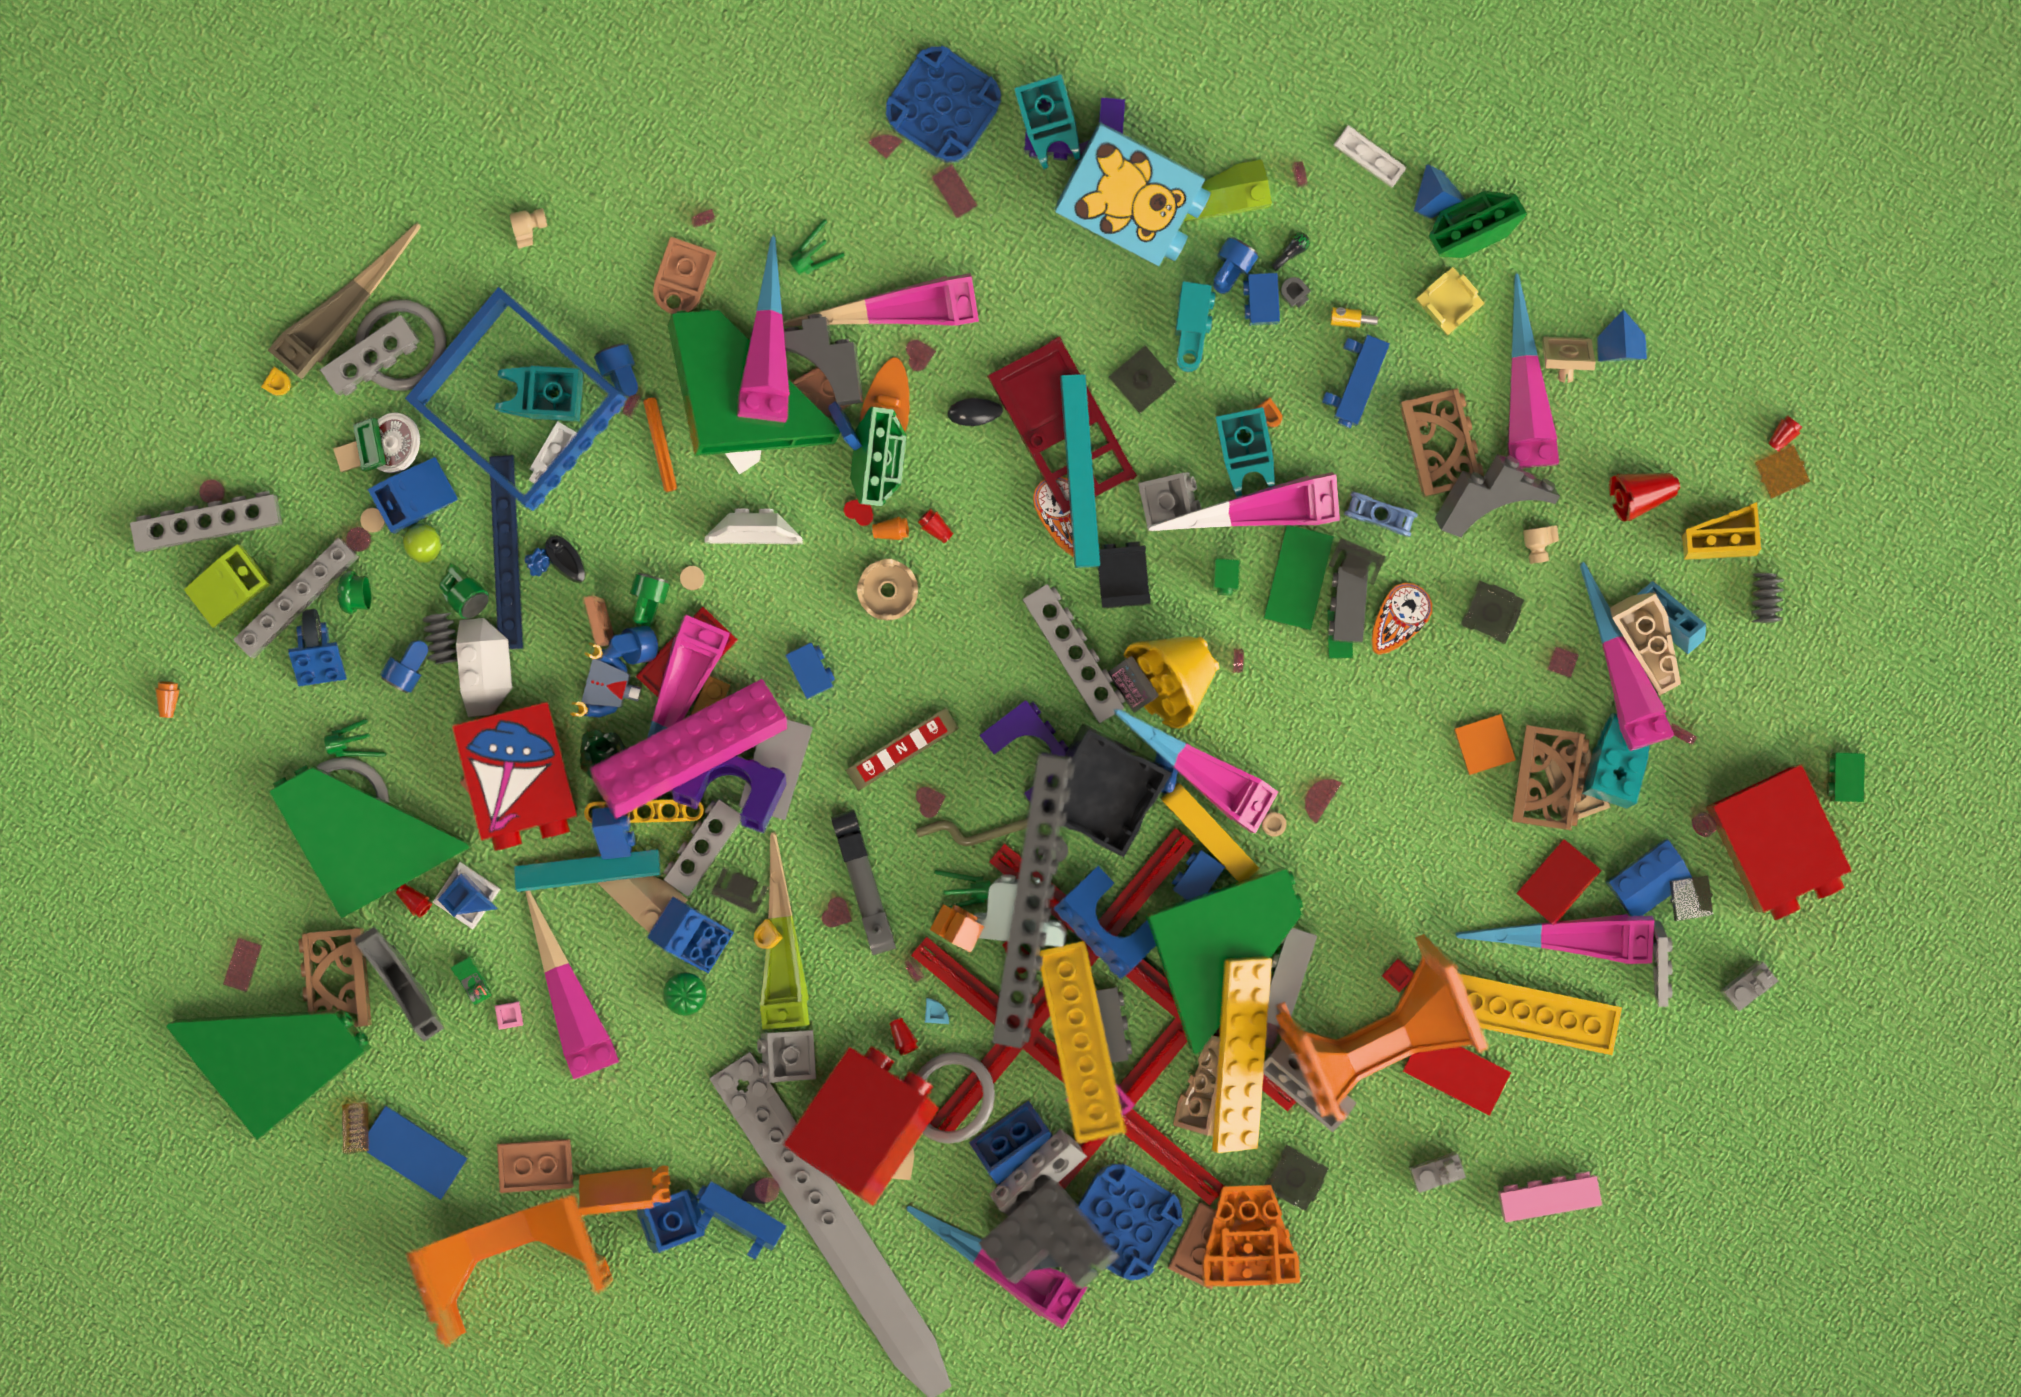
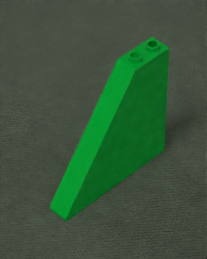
(710, 369)
(357, 839)
(1215, 927)
(270, 1061)

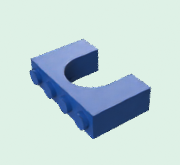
(1080, 913)

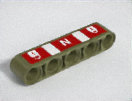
(902, 749)

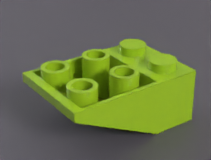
(227, 585)

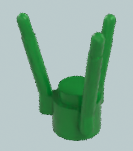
(801, 259)
(337, 742)
(978, 890)

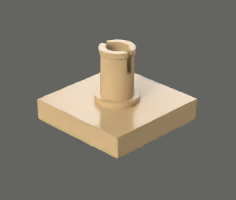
(1568, 355)

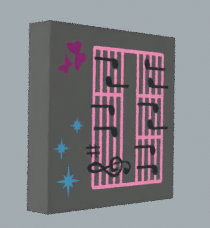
(1133, 684)

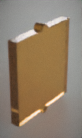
(1782, 472)

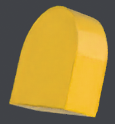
(277, 382)
(766, 935)

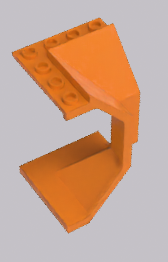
(1428, 1017)
(447, 1264)

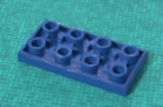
(414, 1152)

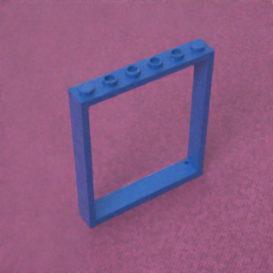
(458, 351)

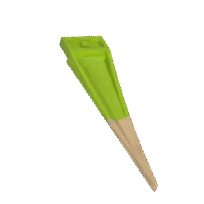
(784, 984)

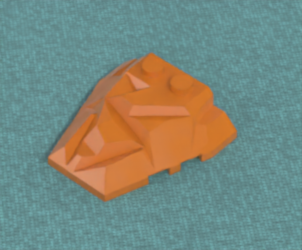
(1250, 1252)

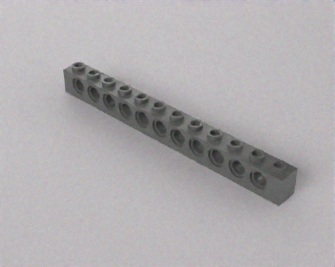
(1004, 1031)

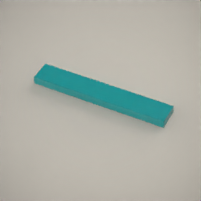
(586, 871)

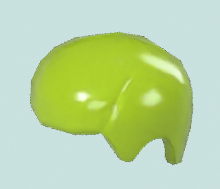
(422, 543)

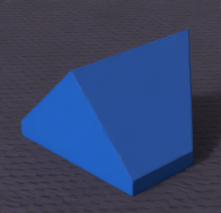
(1436, 193)
(1621, 340)
(465, 897)

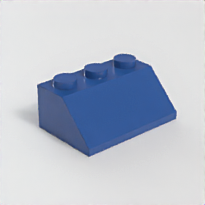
(1648, 879)
(1011, 1142)

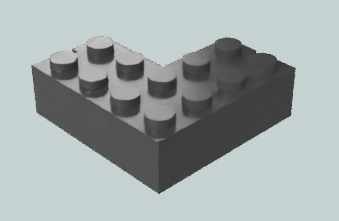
(1045, 1226)

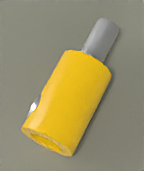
(1350, 317)

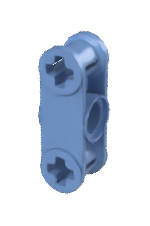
(1393, 521)

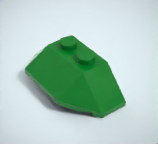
(1476, 223)
(880, 460)

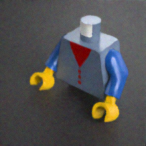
(605, 686)

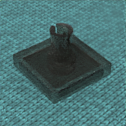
(1142, 379)

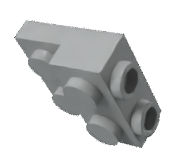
(1168, 497)
(787, 1056)

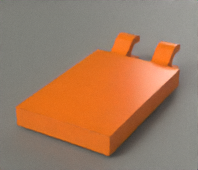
(623, 1190)

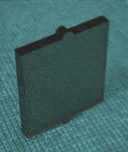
(1691, 898)

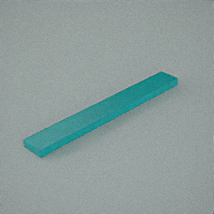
(1080, 471)

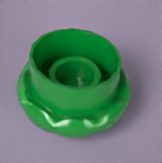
(353, 592)
(684, 994)

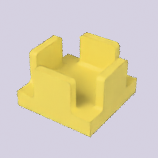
(1450, 300)

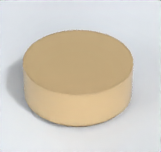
(372, 520)
(692, 578)
(1274, 824)

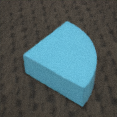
(935, 1012)

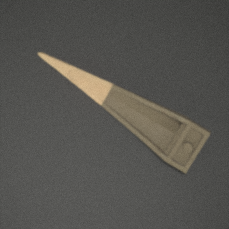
(318, 331)

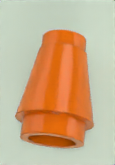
(893, 529)
(167, 697)

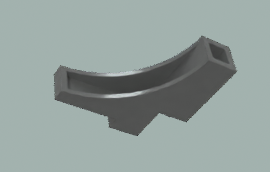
(836, 361)
(1478, 495)
(401, 982)

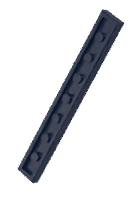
(506, 554)

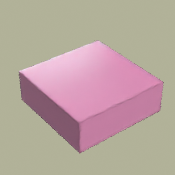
(509, 1015)

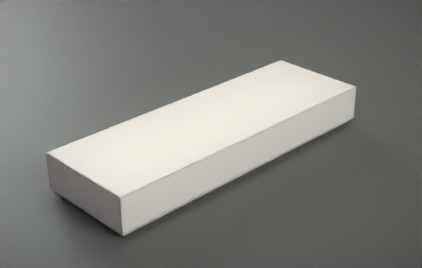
(1370, 156)

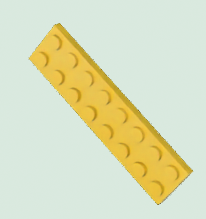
(1542, 1015)
(1081, 1042)
(1241, 1054)

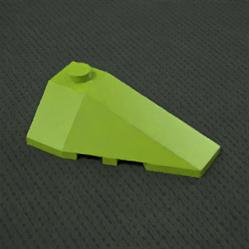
(1236, 191)

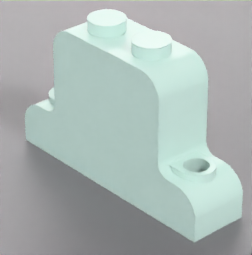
(1000, 913)

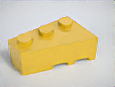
(1724, 537)

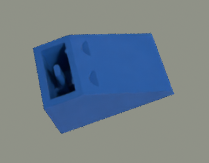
(412, 495)
(690, 935)

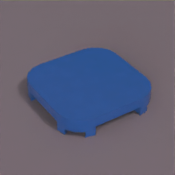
(943, 104)
(1132, 1217)

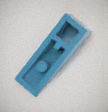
(1685, 627)

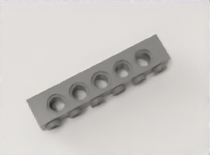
(268, 516)
(1049, 596)
(296, 598)

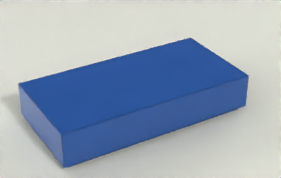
(844, 426)

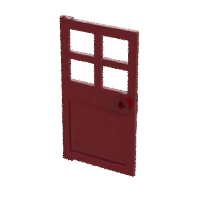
(1034, 403)

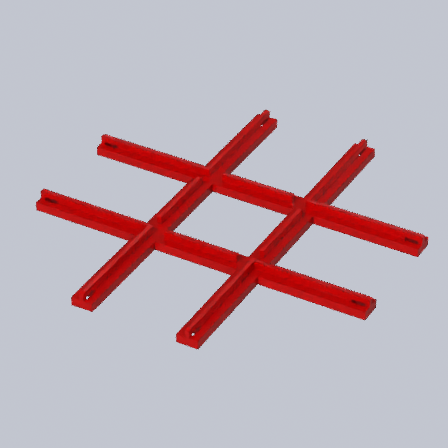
(1046, 1051)

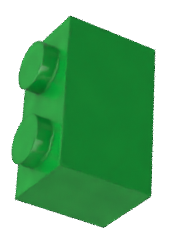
(1225, 576)
(1846, 777)

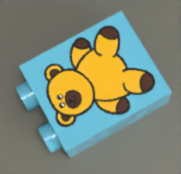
(1132, 195)

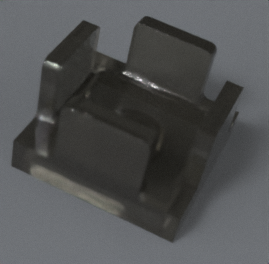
(1357, 559)
(1492, 612)
(739, 891)
(1296, 1177)

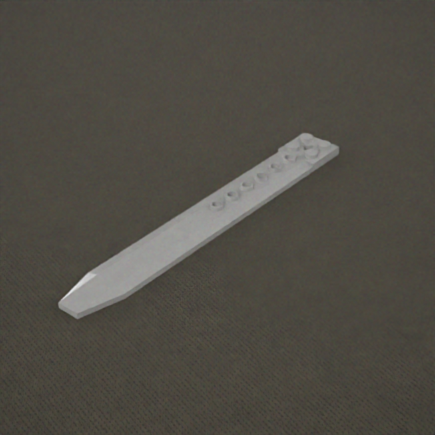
(834, 1229)

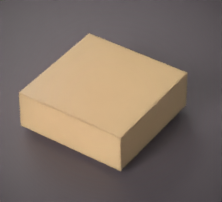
(347, 456)

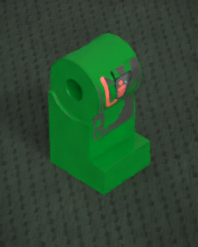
(472, 980)

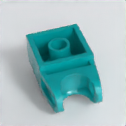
(1051, 126)
(1193, 322)
(535, 391)
(1250, 456)
(1611, 757)

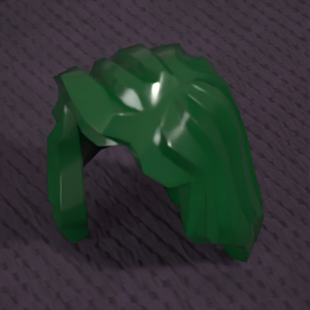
(598, 747)

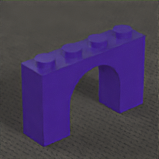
(1110, 114)
(1018, 723)
(765, 784)

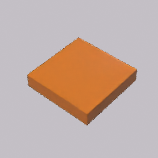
(1484, 744)

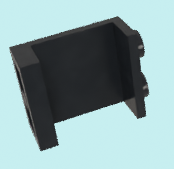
(1123, 576)

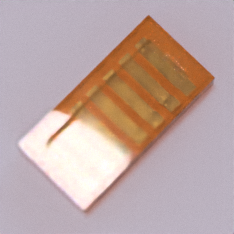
(355, 1128)

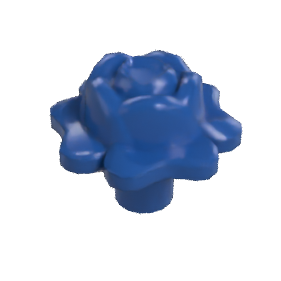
(537, 562)

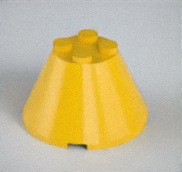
(1178, 672)

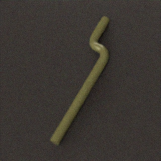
(975, 839)

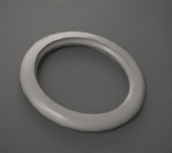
(414, 308)
(360, 767)
(988, 1095)

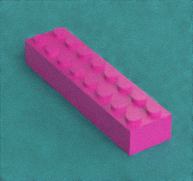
(689, 748)

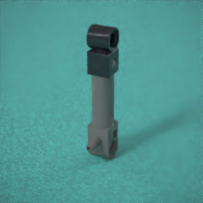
(863, 882)

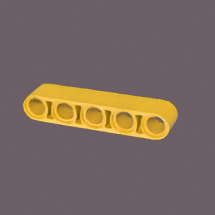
(656, 812)
(1209, 833)

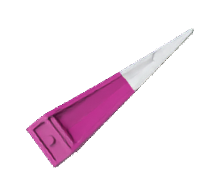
(1296, 502)

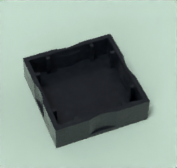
(1109, 789)

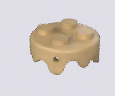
(875, 577)

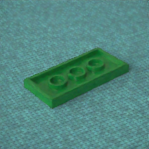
(1298, 577)

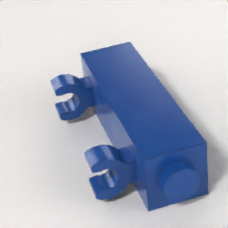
(1360, 382)
(740, 1216)

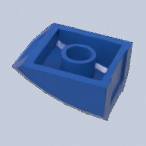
(671, 1222)

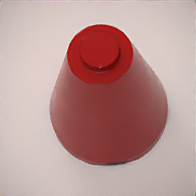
(1641, 492)

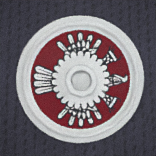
(399, 441)

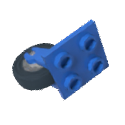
(319, 659)

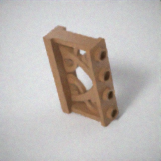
(1414, 420)
(1533, 748)
(361, 1002)

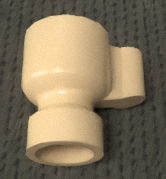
(523, 225)
(1537, 540)

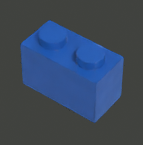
(1262, 299)
(810, 671)
(612, 834)
(1198, 877)

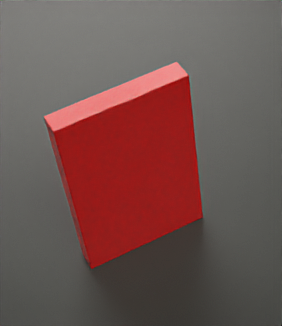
(1558, 882)

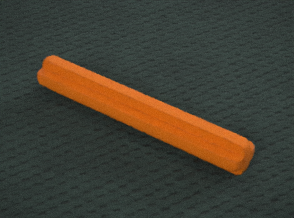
(660, 444)

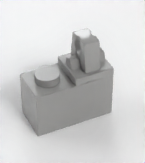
(1749, 985)
(1437, 1172)

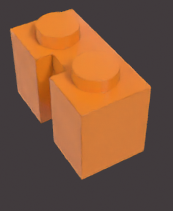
(957, 926)

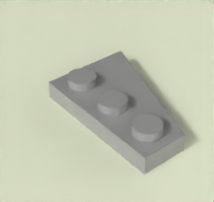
(1662, 988)

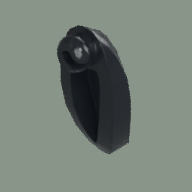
(974, 411)
(565, 559)

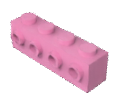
(1550, 1197)

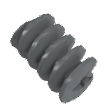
(1767, 598)
(440, 638)

